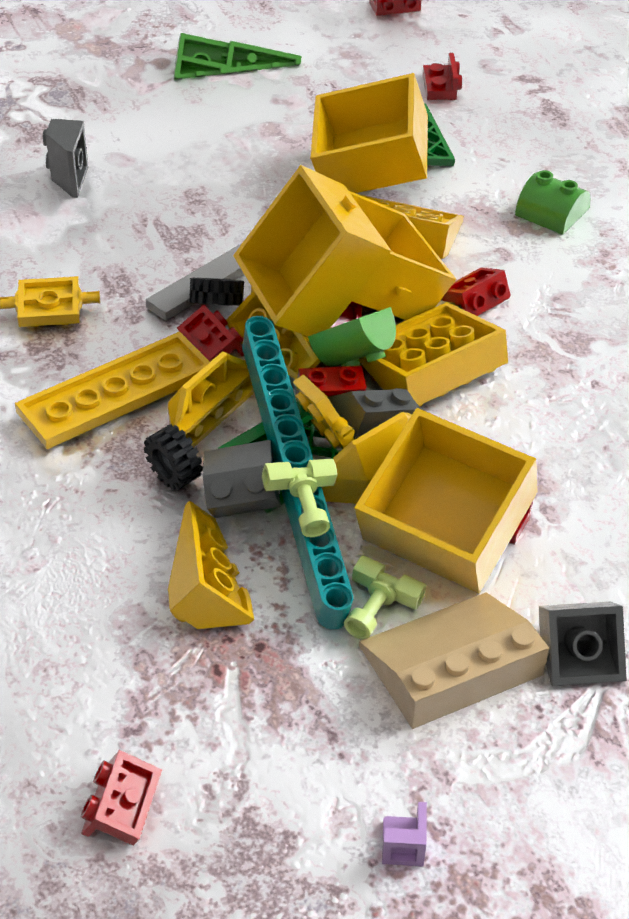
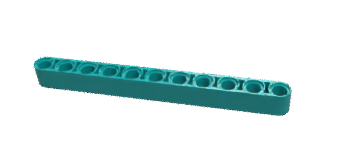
(290, 444)

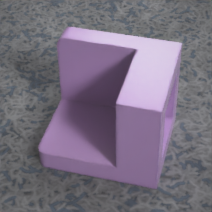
(405, 838)

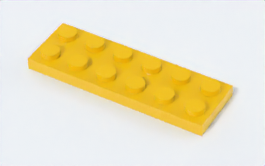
(111, 390)

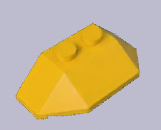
(210, 396)
(362, 458)

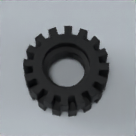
(216, 291)
(173, 457)

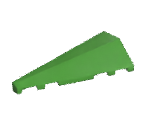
(208, 57)

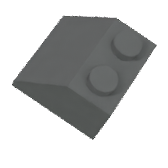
(66, 154)
(372, 407)
(235, 479)
(584, 642)

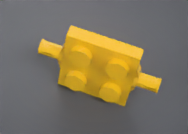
(49, 301)
(324, 415)

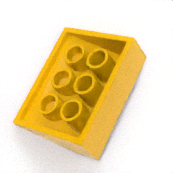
(435, 226)
(439, 353)

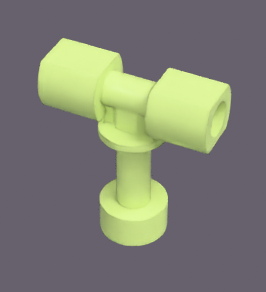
(302, 484)
(383, 591)

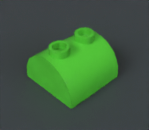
(552, 202)
(356, 339)

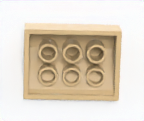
(455, 657)

